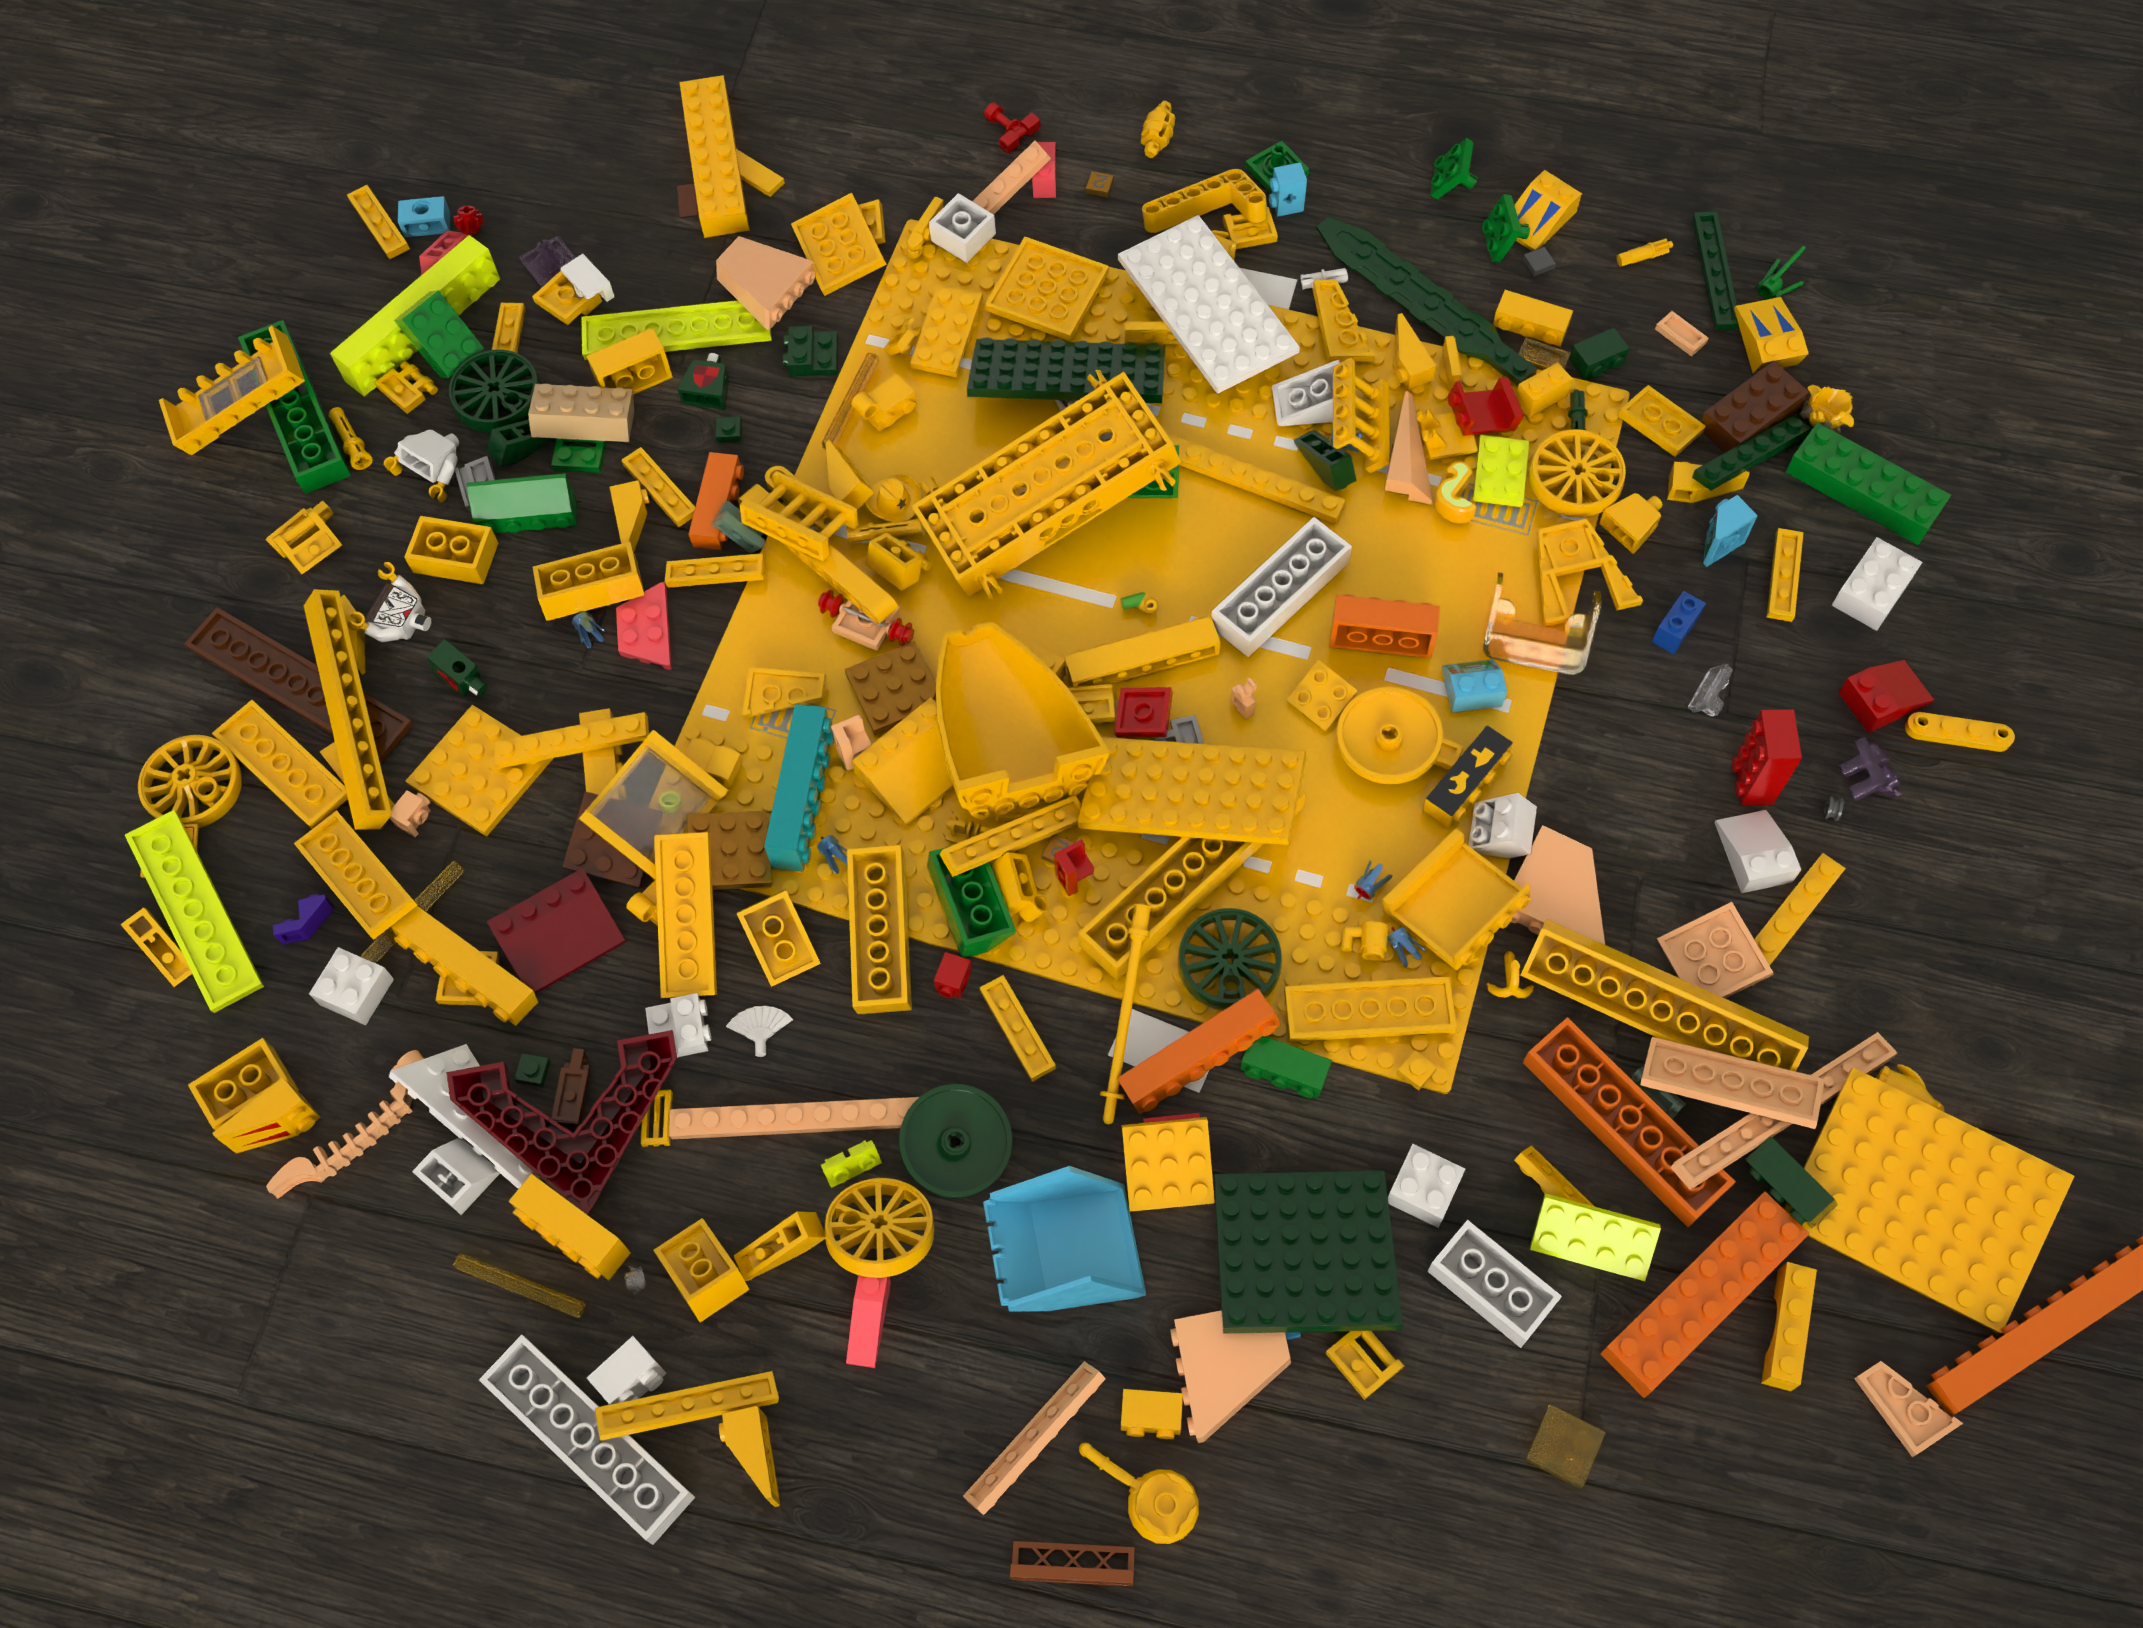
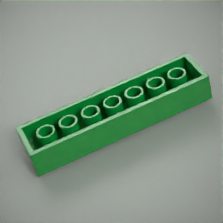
(302, 425)

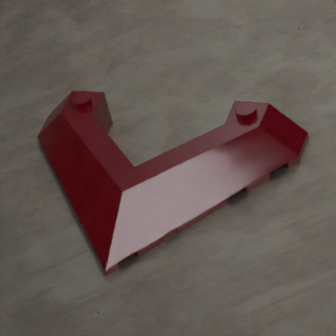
(569, 1162)

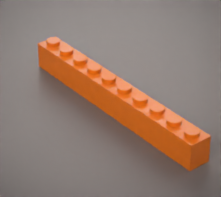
(2041, 1331)

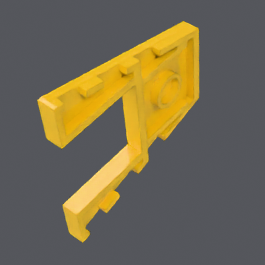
(1572, 549)

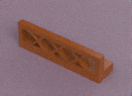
(1072, 1574)

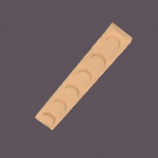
(1034, 1438)

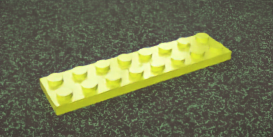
(676, 327)
(194, 911)

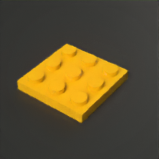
(1168, 1164)

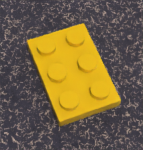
(1661, 420)

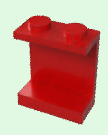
(1486, 410)

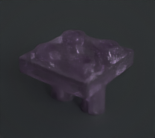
(1876, 761)

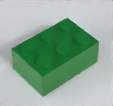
(439, 334)

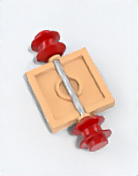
(861, 629)

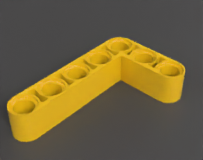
(1204, 197)

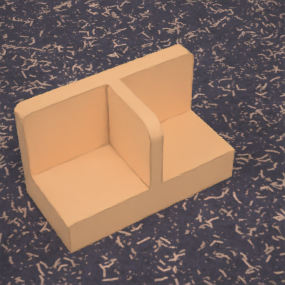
(850, 739)

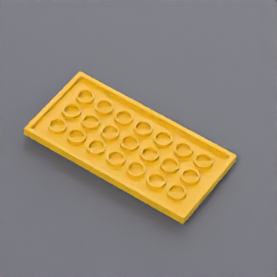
(1195, 791)

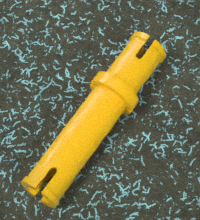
(895, 529)

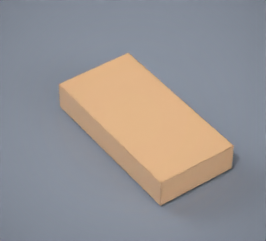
(1681, 333)

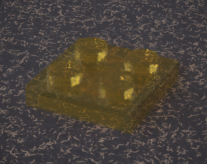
(1565, 1446)

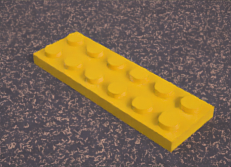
(282, 764)
(355, 875)
(685, 914)
(1370, 1009)

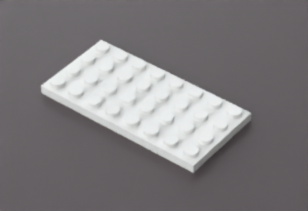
(1208, 304)

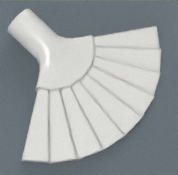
(759, 1025)

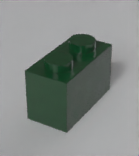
(1599, 354)

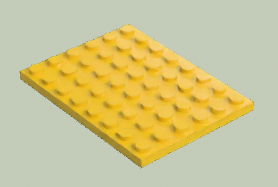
(1932, 1199)

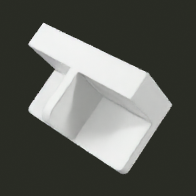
(587, 278)

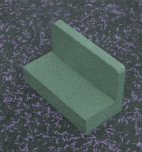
(729, 522)

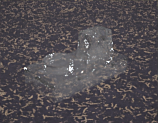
(1706, 696)

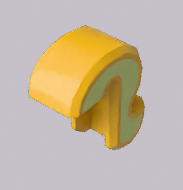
(1448, 499)

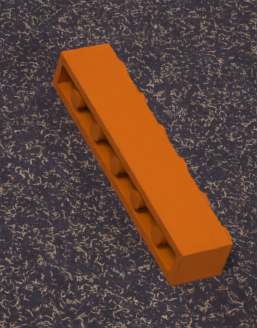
(1199, 1051)

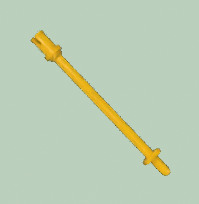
(1138, 933)

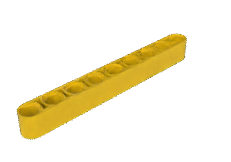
(838, 571)

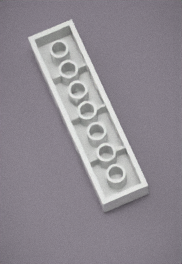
(567, 1424)

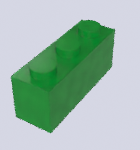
(1286, 1066)

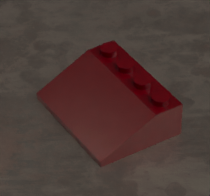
(556, 931)

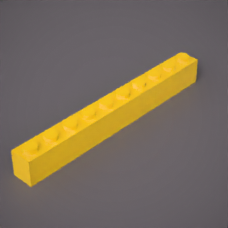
(347, 710)

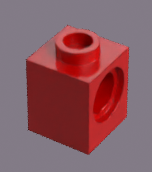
(952, 975)

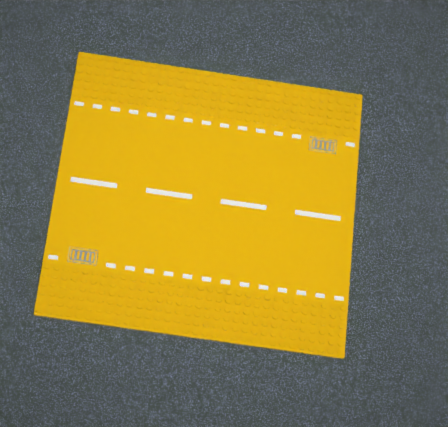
(1188, 559)

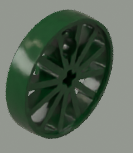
(493, 392)
(1219, 953)

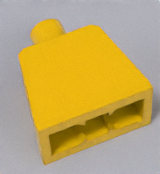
(1632, 520)

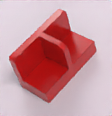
(1072, 866)

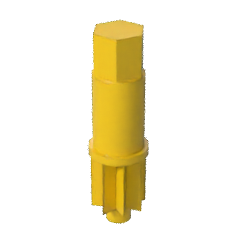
(1644, 252)

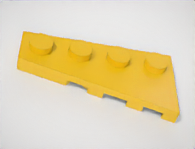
(1338, 325)

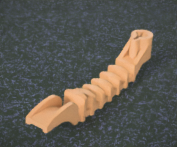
(302, 1169)

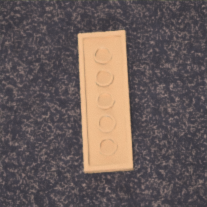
(1733, 1082)

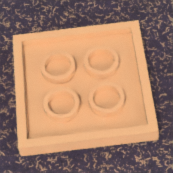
(1716, 953)

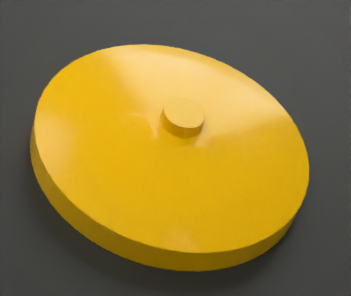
(1389, 735)

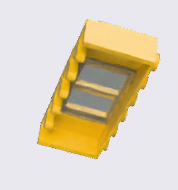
(234, 394)

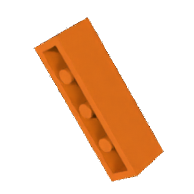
(717, 486)

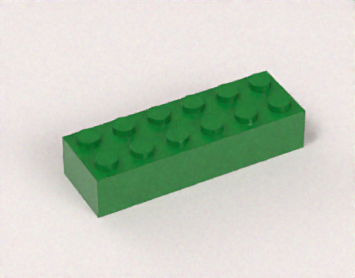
(1867, 483)

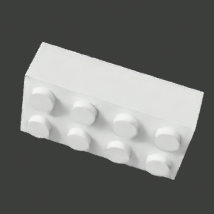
(1494, 1283)

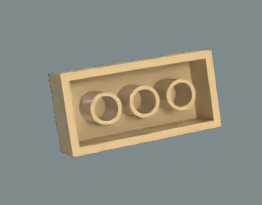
(581, 412)

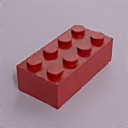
(1767, 757)

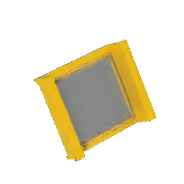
(651, 799)

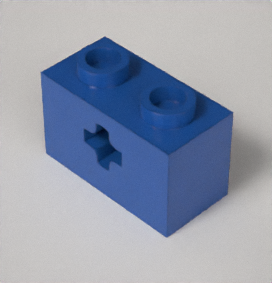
(1678, 622)

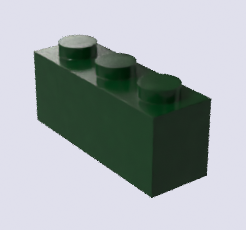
(1790, 1183)

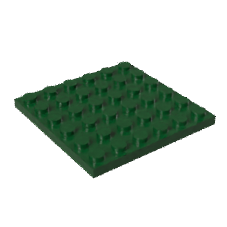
(1306, 1252)

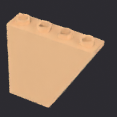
(763, 278)
(1561, 886)
(1223, 1368)

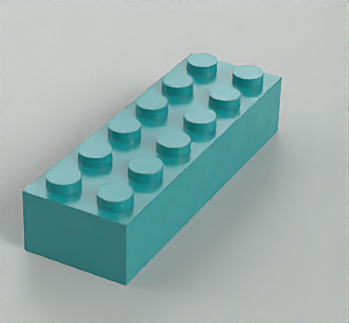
(799, 788)

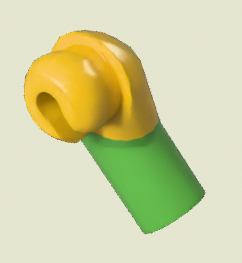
(1141, 601)

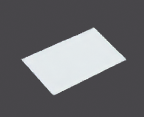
(1272, 288)
(1148, 1037)

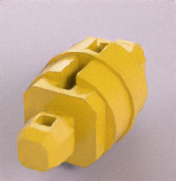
(1158, 129)

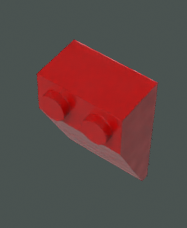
(1884, 694)

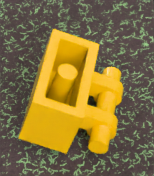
(896, 560)

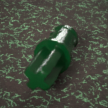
(1577, 410)

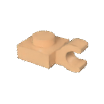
(1243, 698)

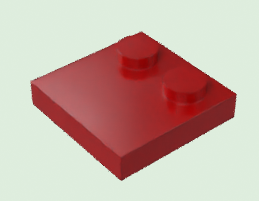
(1143, 712)

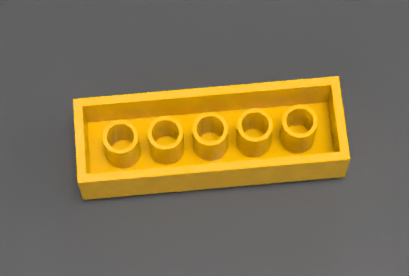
(879, 930)

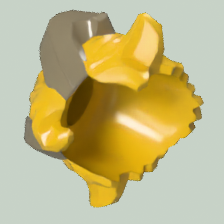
(1828, 408)

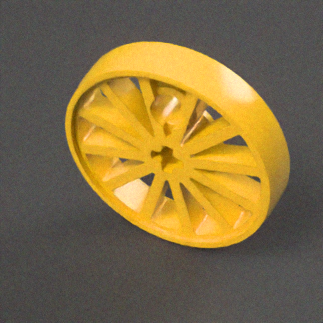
(1577, 473)
(191, 780)
(879, 1228)

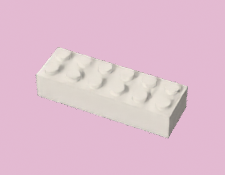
(1281, 586)

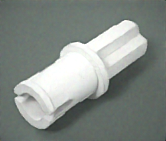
(1340, 275)

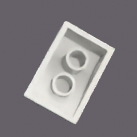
(1305, 397)
(1757, 851)

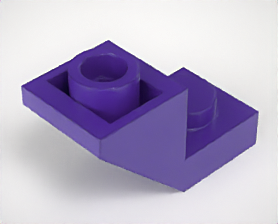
(312, 914)

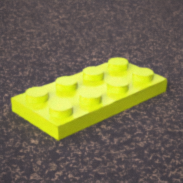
(1595, 1237)

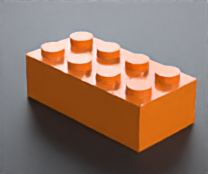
(1384, 626)

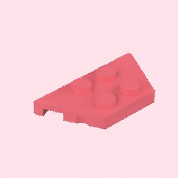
(645, 628)

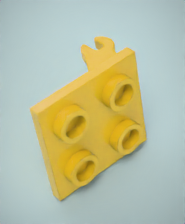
(1444, 436)

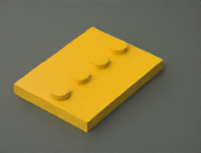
(838, 244)

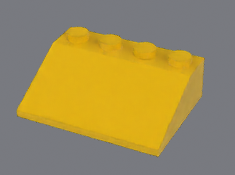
(907, 765)

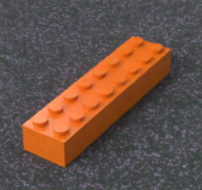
(1622, 1118)
(1704, 1294)

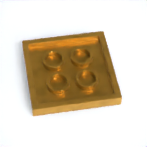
(892, 685)
(736, 847)

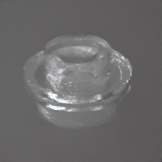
(635, 1279)

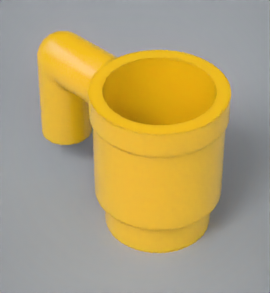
(1372, 936)

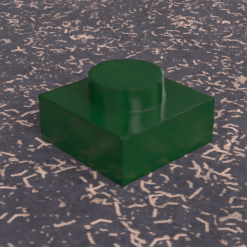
(728, 429)
(532, 1070)

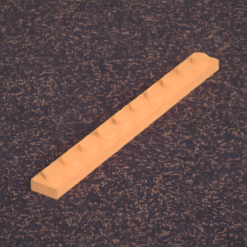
(788, 1118)
(1756, 1129)

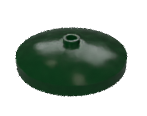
(958, 1114)

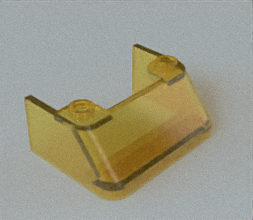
(1538, 644)

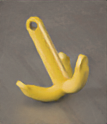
(1512, 979)

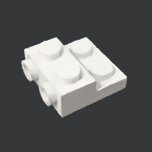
(686, 1020)

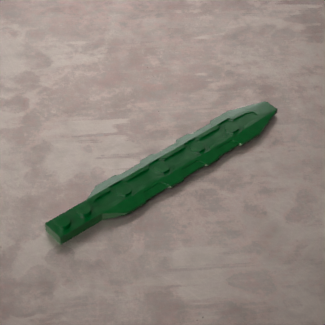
(1422, 298)

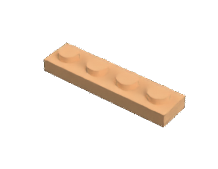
(1012, 178)

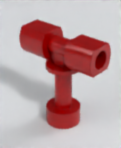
(1014, 129)

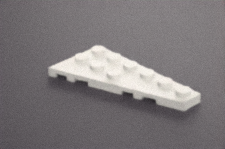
(429, 1084)

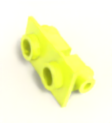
(862, 1158)

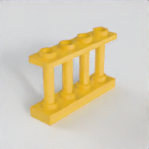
(1376, 415)
(798, 534)

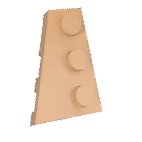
(1909, 1414)

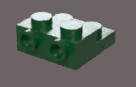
(810, 351)

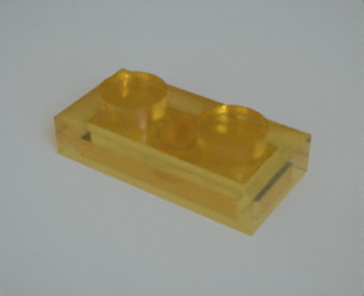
(1543, 355)

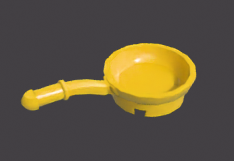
(1159, 1502)

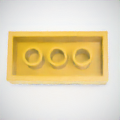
(588, 581)
(568, 1228)

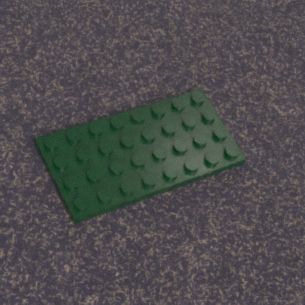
(1061, 368)

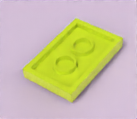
(1501, 471)

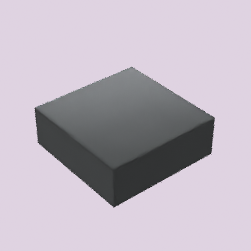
(1539, 261)

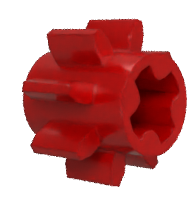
(468, 220)

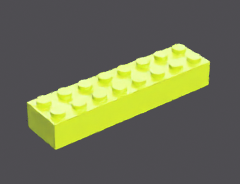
(380, 342)

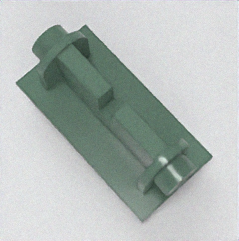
(1668, 1102)

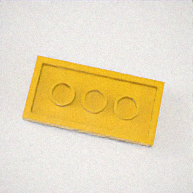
(946, 331)

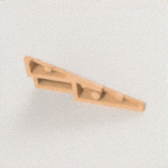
(1408, 465)

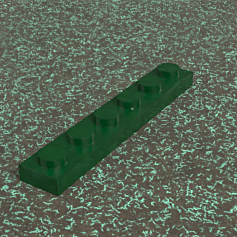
(1715, 270)
(1751, 453)

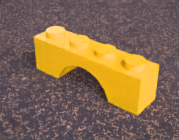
(1788, 1345)

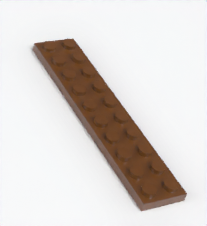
(284, 676)

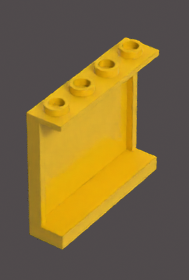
(1455, 901)

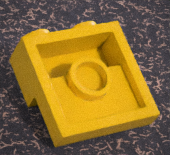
(562, 301)

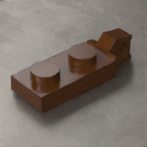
(572, 1090)

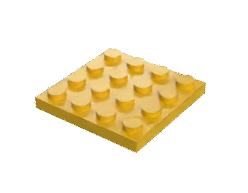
(1047, 288)
(464, 776)

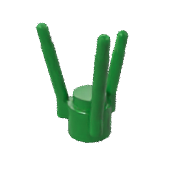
(1771, 286)

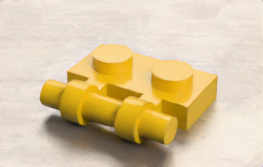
(401, 391)

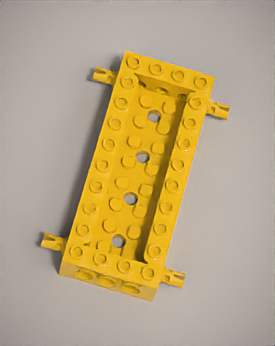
(1055, 498)

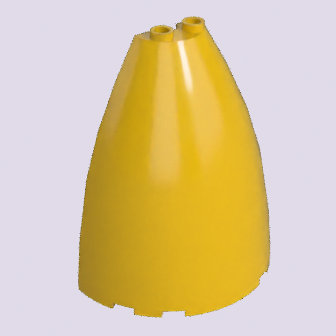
(1010, 726)

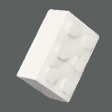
(1876, 583)

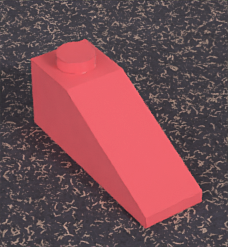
(1045, 179)
(439, 249)
(867, 1320)

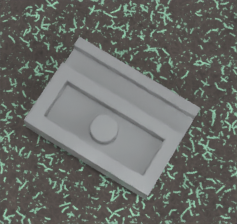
(474, 472)

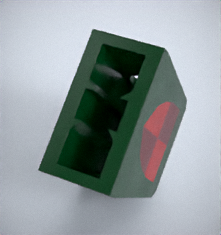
(705, 383)
(456, 670)

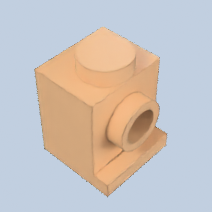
(410, 812)

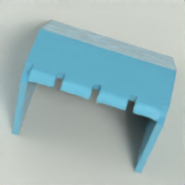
(1063, 1242)

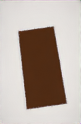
(687, 200)

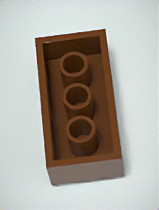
(1754, 407)

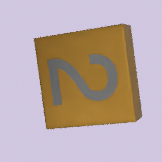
(1099, 184)
(1054, 845)

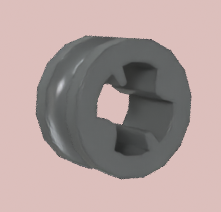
(1833, 808)

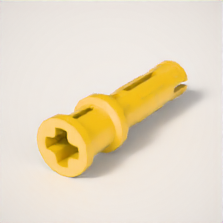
(352, 444)

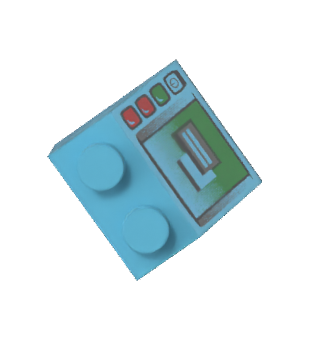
(1728, 529)
(1474, 685)

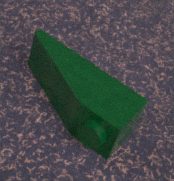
(514, 443)
(1331, 464)

